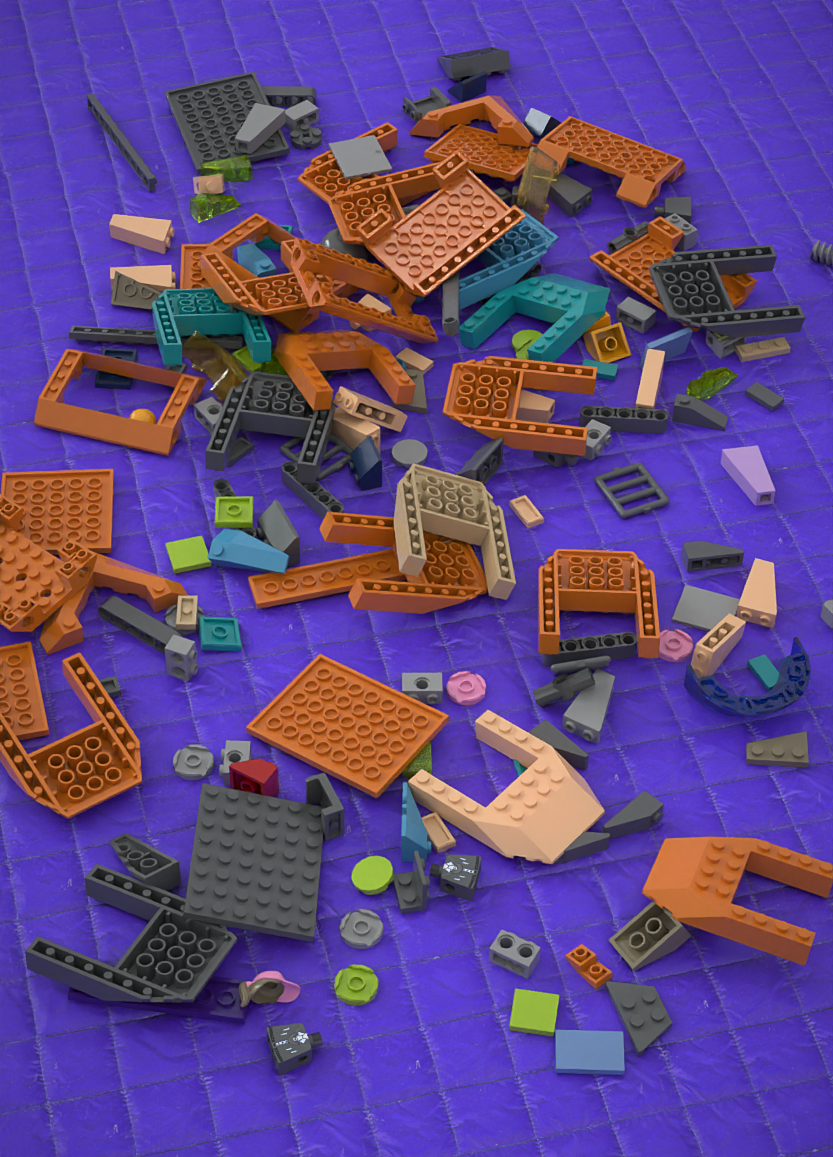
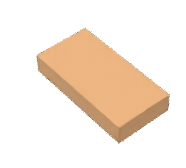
(415, 361)
(526, 511)
(438, 833)

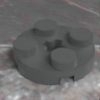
(306, 137)

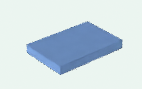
(672, 344)
(589, 1052)

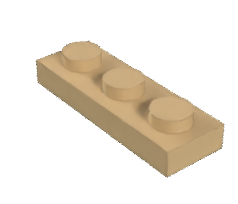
(762, 349)

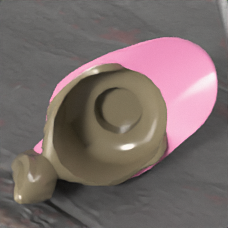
(268, 987)

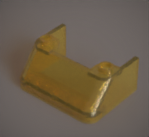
(536, 182)
(215, 362)

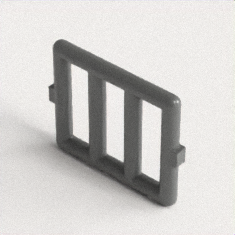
(337, 466)
(617, 503)
(579, 665)

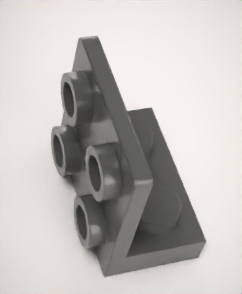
(412, 887)

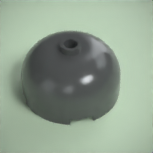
(334, 240)

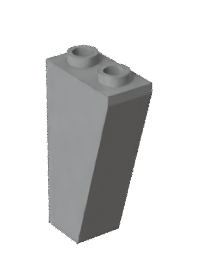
(258, 127)
(589, 709)

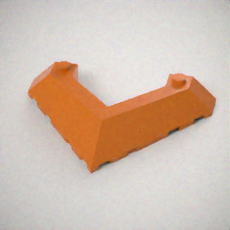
(489, 108)
(63, 627)

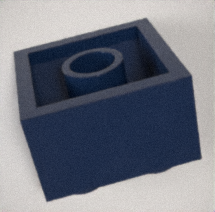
(366, 465)

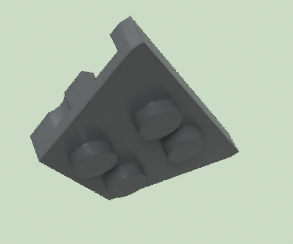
(639, 1012)

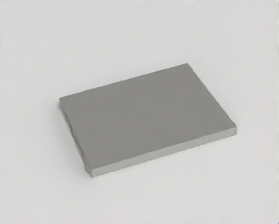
(703, 608)

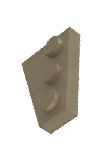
(132, 293)
(419, 399)
(779, 751)

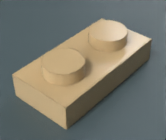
(187, 613)

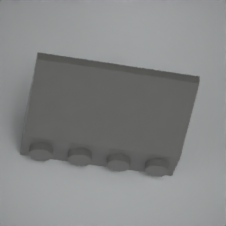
(474, 62)

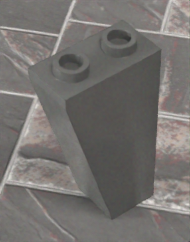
(570, 194)

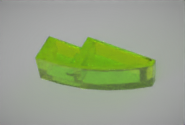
(710, 383)

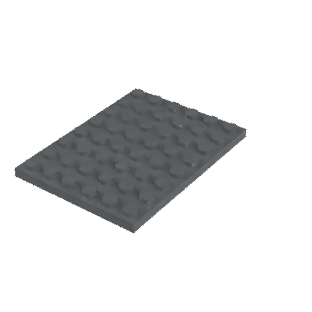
(213, 115)
(255, 863)

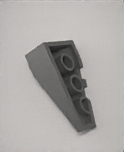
(147, 862)

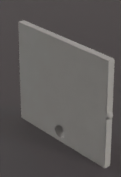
(360, 157)

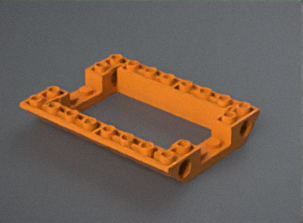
(255, 229)
(343, 267)
(150, 437)

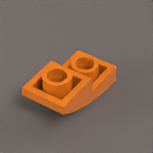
(588, 967)

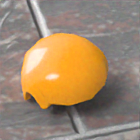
(143, 415)

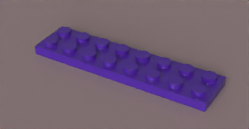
(216, 1001)

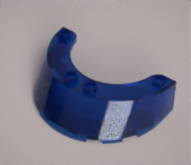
(790, 686)

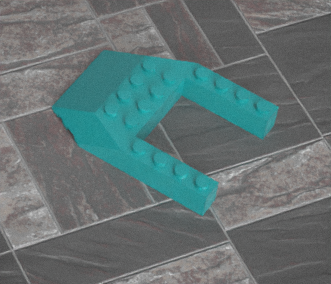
(549, 297)
(202, 310)

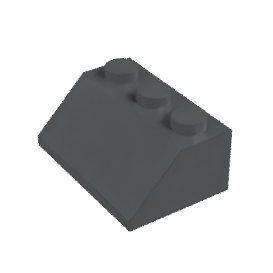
(484, 462)
(278, 532)

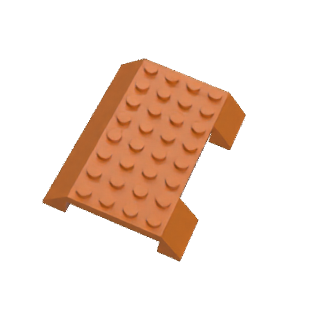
(442, 231)
(632, 264)

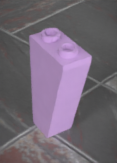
(750, 473)

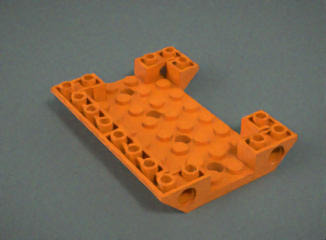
(637, 163)
(24, 602)

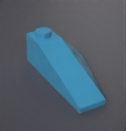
(255, 261)
(243, 551)
(413, 829)

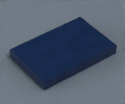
(111, 380)

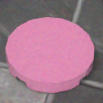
(675, 646)
(466, 688)

